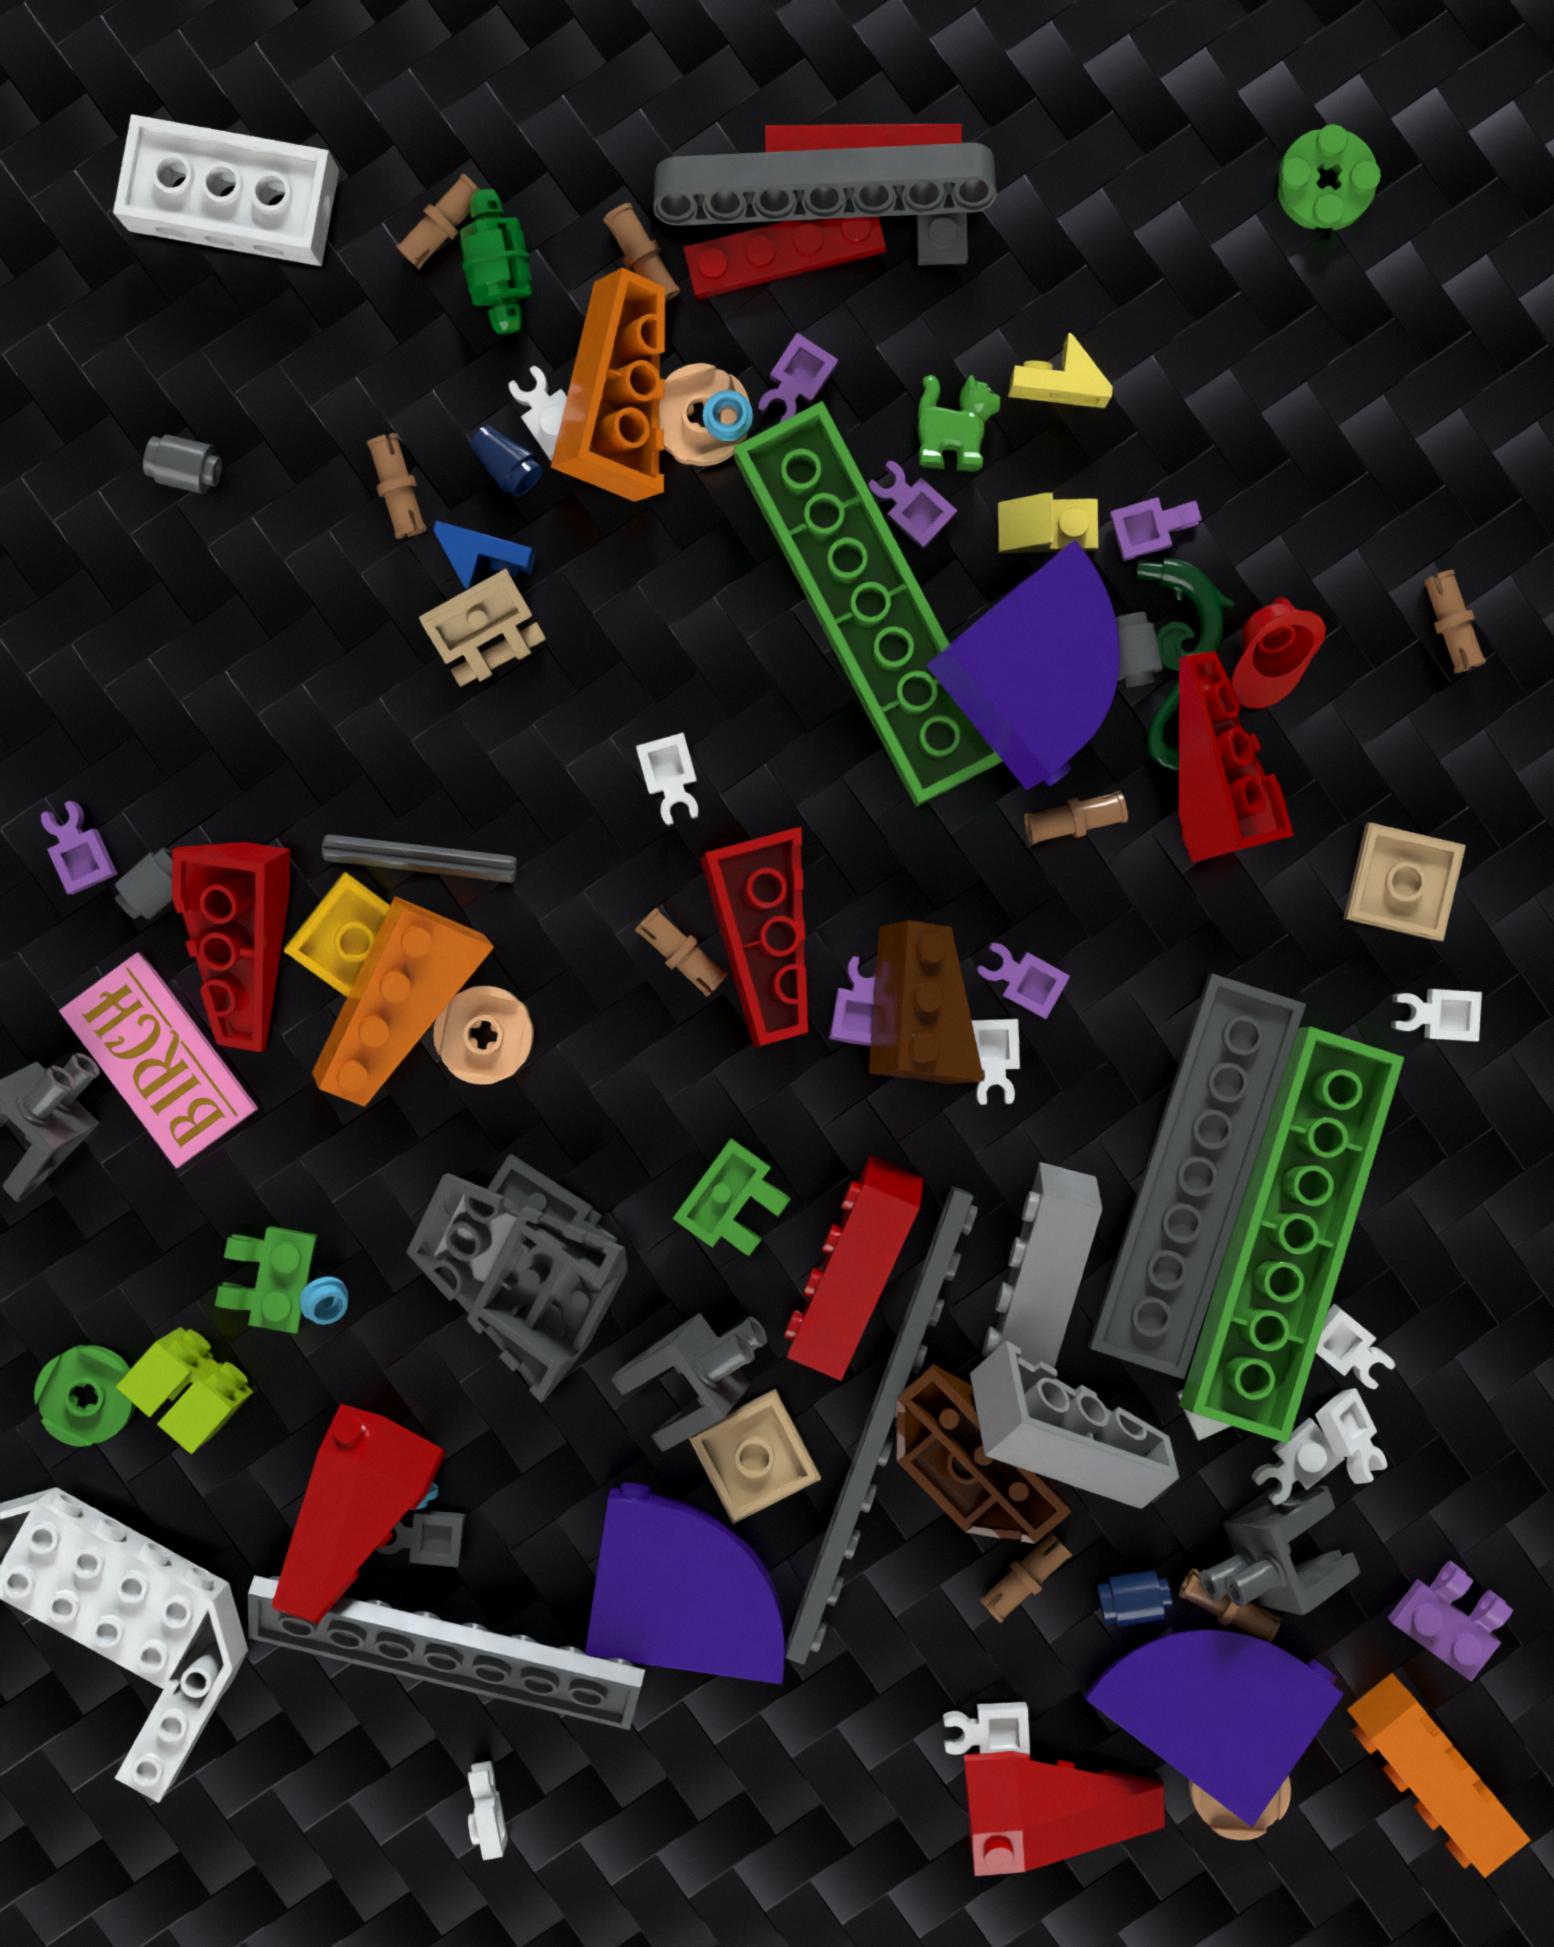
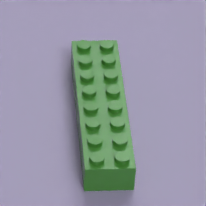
(863, 598)
(1291, 1234)

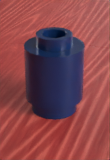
(1134, 1599)

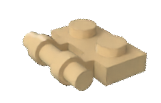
(477, 617)

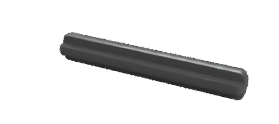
(419, 858)

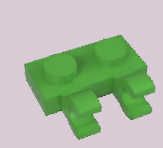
(722, 1194)
(282, 1275)

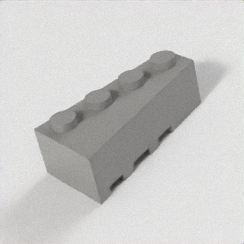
(1046, 1264)
(1067, 1432)

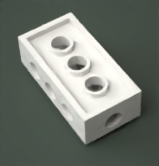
(211, 161)

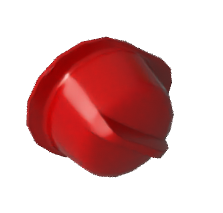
(1276, 652)

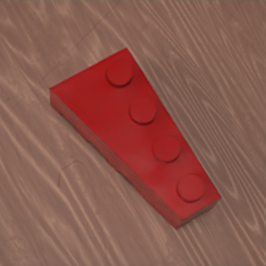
(762, 925)
(855, 1268)

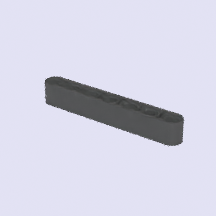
(824, 184)

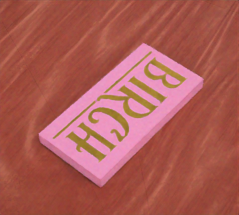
(158, 1059)

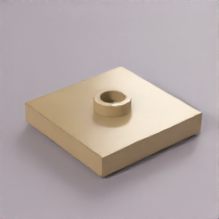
(1404, 881)
(755, 1456)

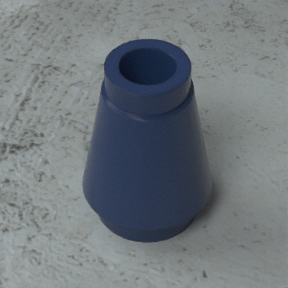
(506, 461)

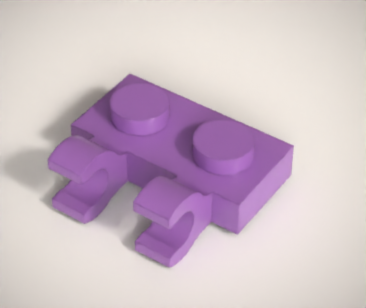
(1445, 1630)

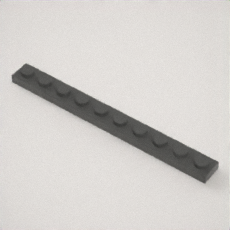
(874, 1443)

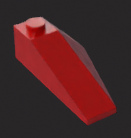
(1222, 787)
(235, 920)
(356, 1494)
(1043, 1813)

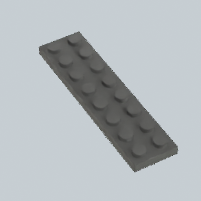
(1196, 1175)
(454, 1655)

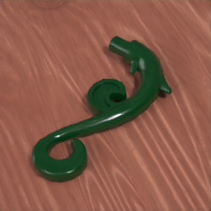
(1209, 601)

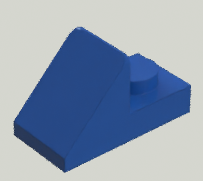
(470, 550)

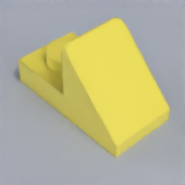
(1076, 382)
(1046, 524)

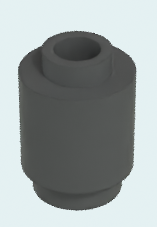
(182, 463)
(1138, 650)
(147, 885)

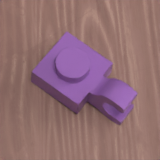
(1146, 528)

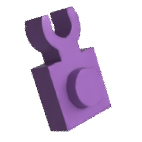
(800, 374)
(917, 510)
(79, 855)
(1030, 982)
(854, 1008)

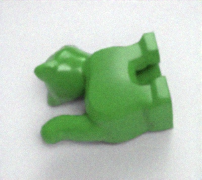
(954, 430)

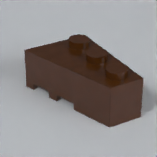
(921, 1007)

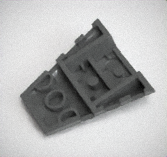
(519, 1276)

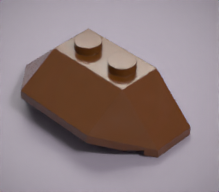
(946, 1456)

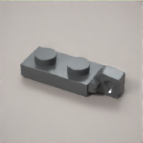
(533, 1189)

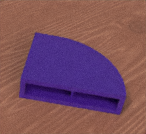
(1038, 667)
(682, 1591)
(1219, 1710)

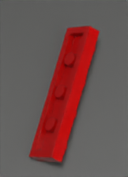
(823, 137)
(779, 252)

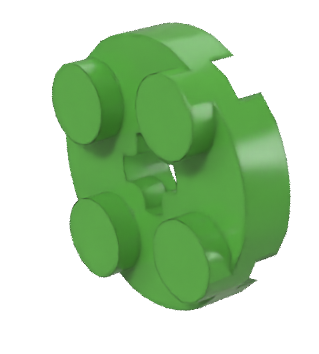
(1328, 150)
(60, 1403)

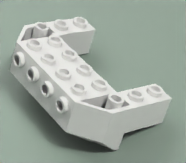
(131, 1607)

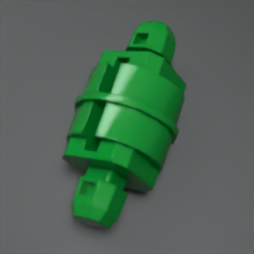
(495, 261)

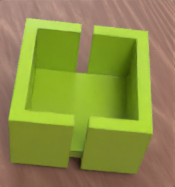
(168, 1369)

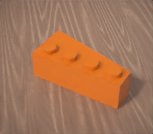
(615, 390)
(398, 994)
(1438, 1775)

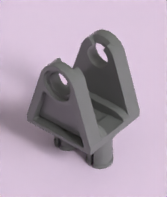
(48, 1113)
(708, 1364)
(1262, 1562)

